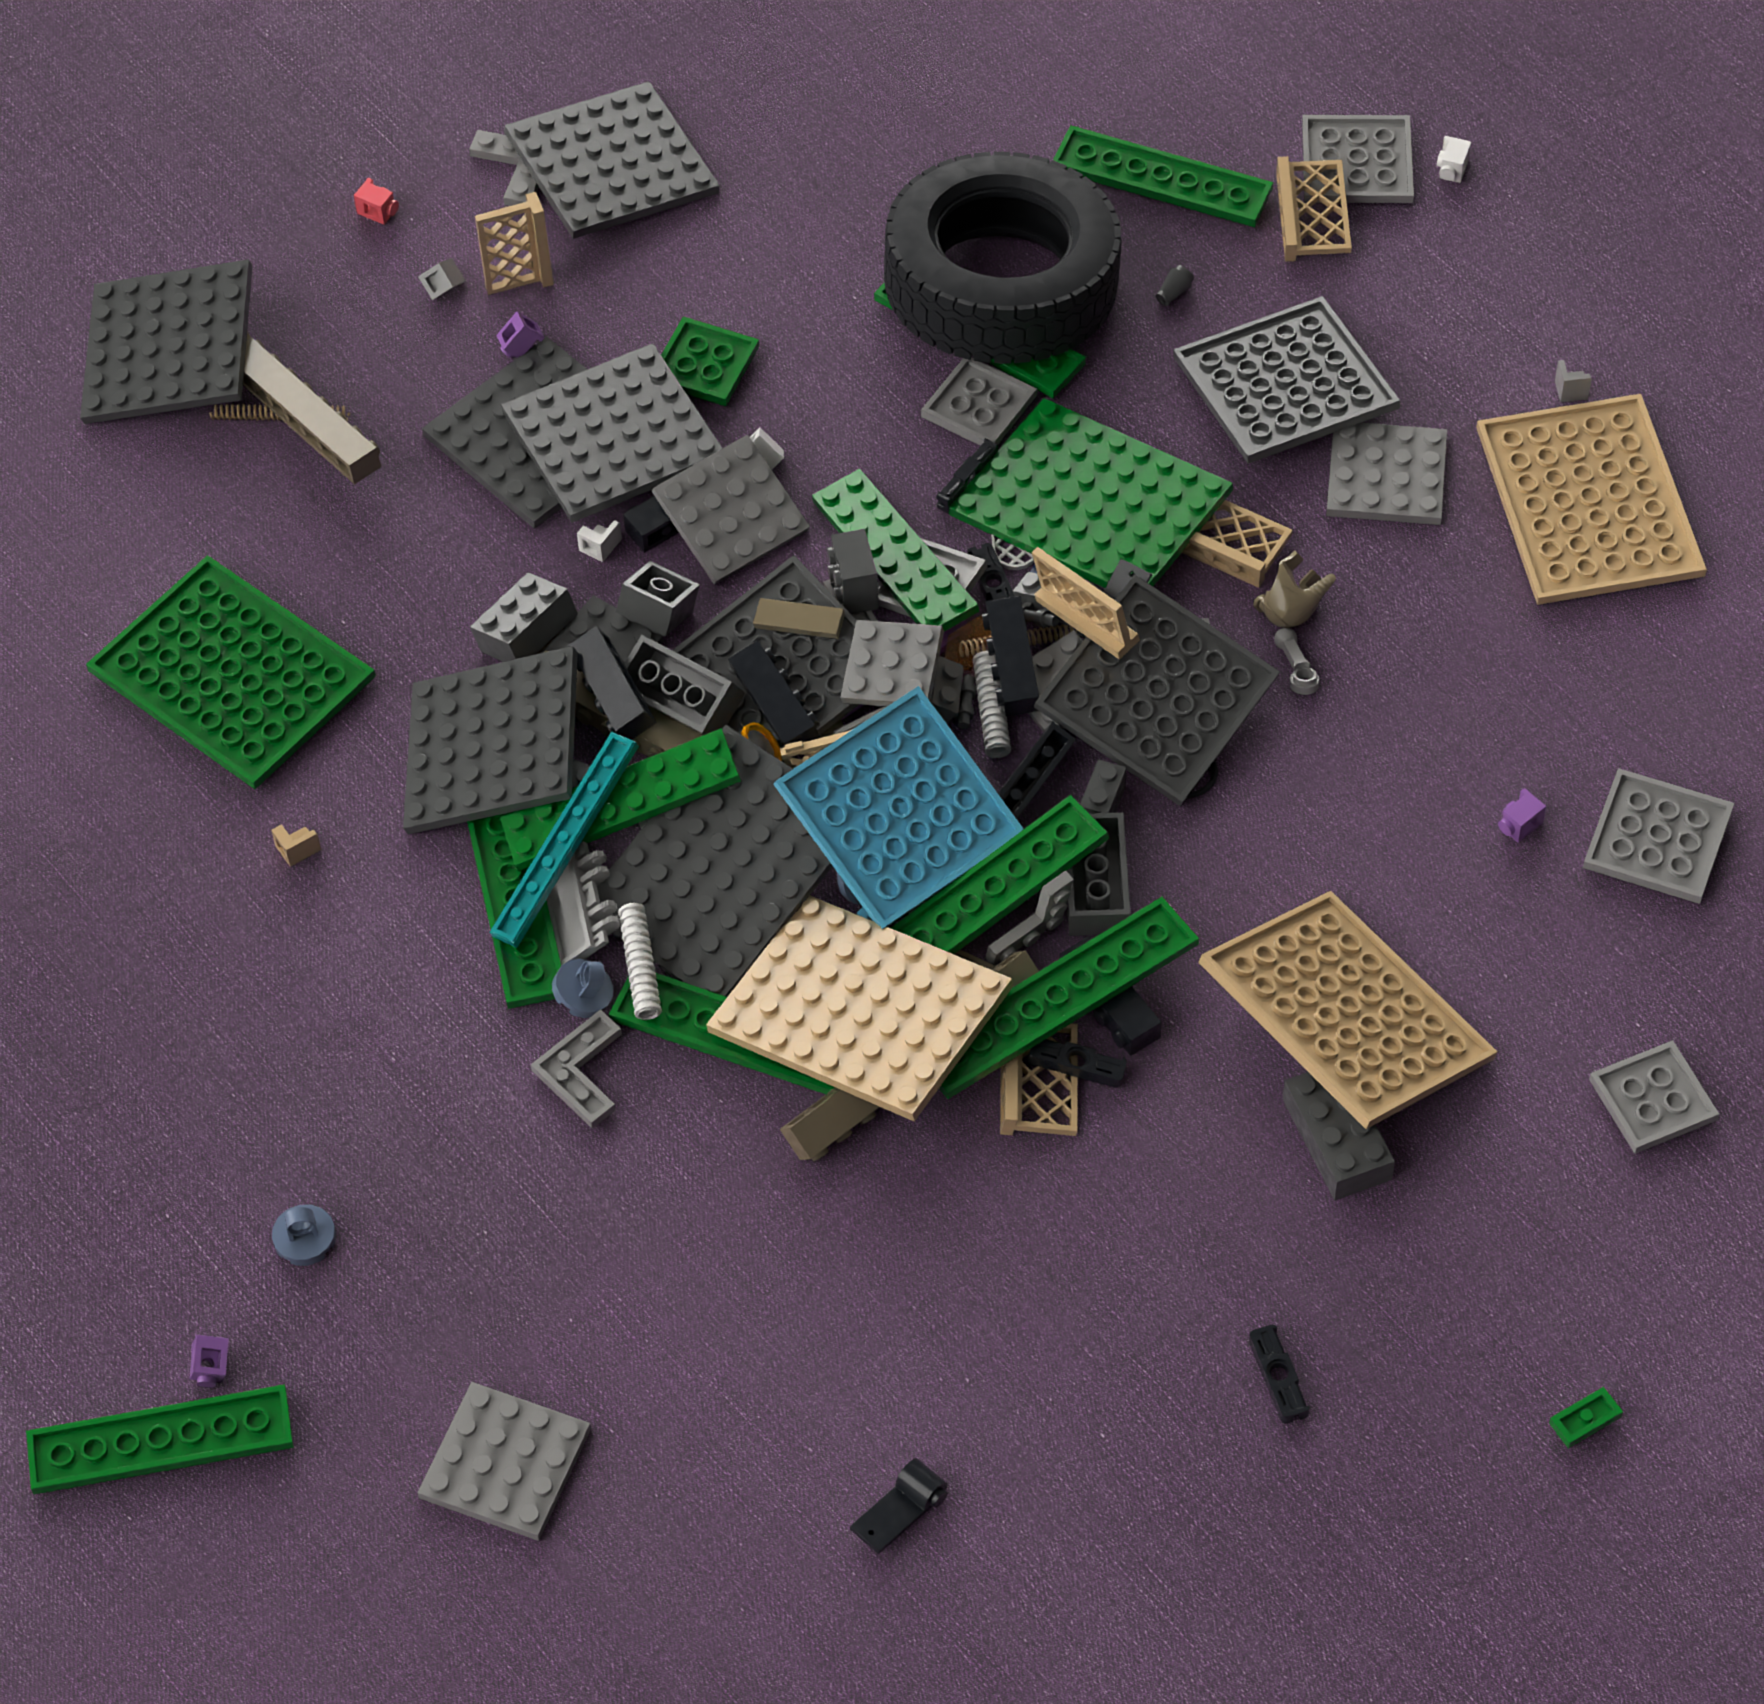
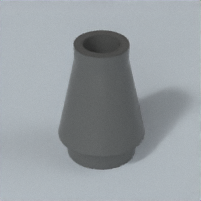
(1174, 285)

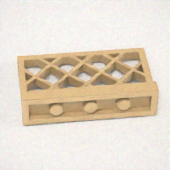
(1289, 207)
(534, 242)
(1238, 561)
(1082, 605)
(1012, 1095)

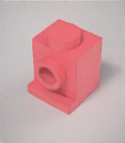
(375, 202)

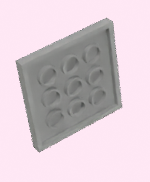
(1372, 151)
(1387, 473)
(730, 509)
(1658, 835)
(504, 1461)

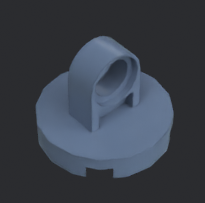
(582, 987)
(303, 1234)

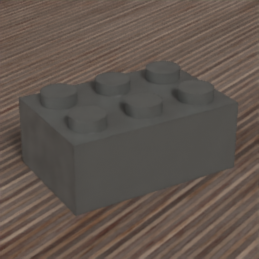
(524, 619)

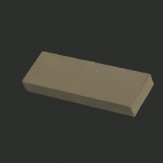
(799, 618)

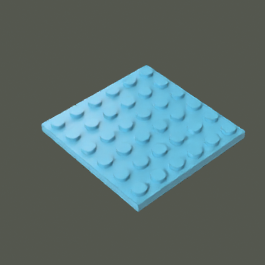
(898, 807)

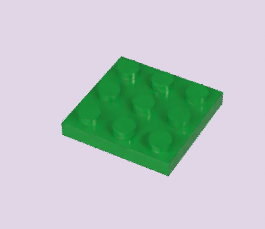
(708, 359)

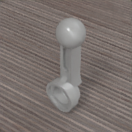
(1287, 641)

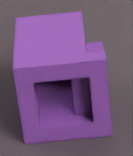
(519, 335)
(1522, 816)
(211, 1350)

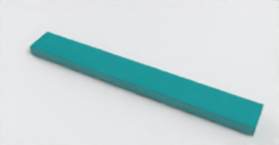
(564, 839)

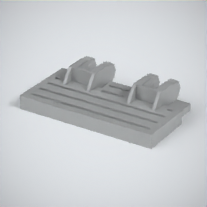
(575, 909)

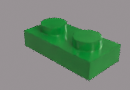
(1585, 1417)

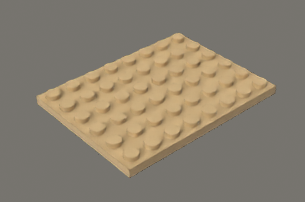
(1590, 499)
(860, 1007)
(1348, 1008)

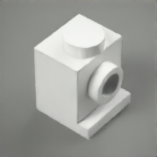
(1453, 158)

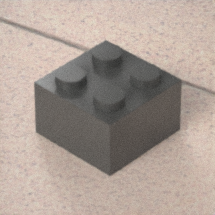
(853, 571)
(657, 598)

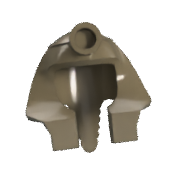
(1287, 603)

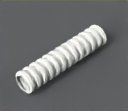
(992, 717)
(639, 961)

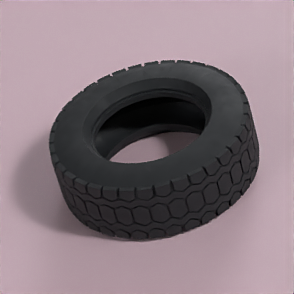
(997, 314)

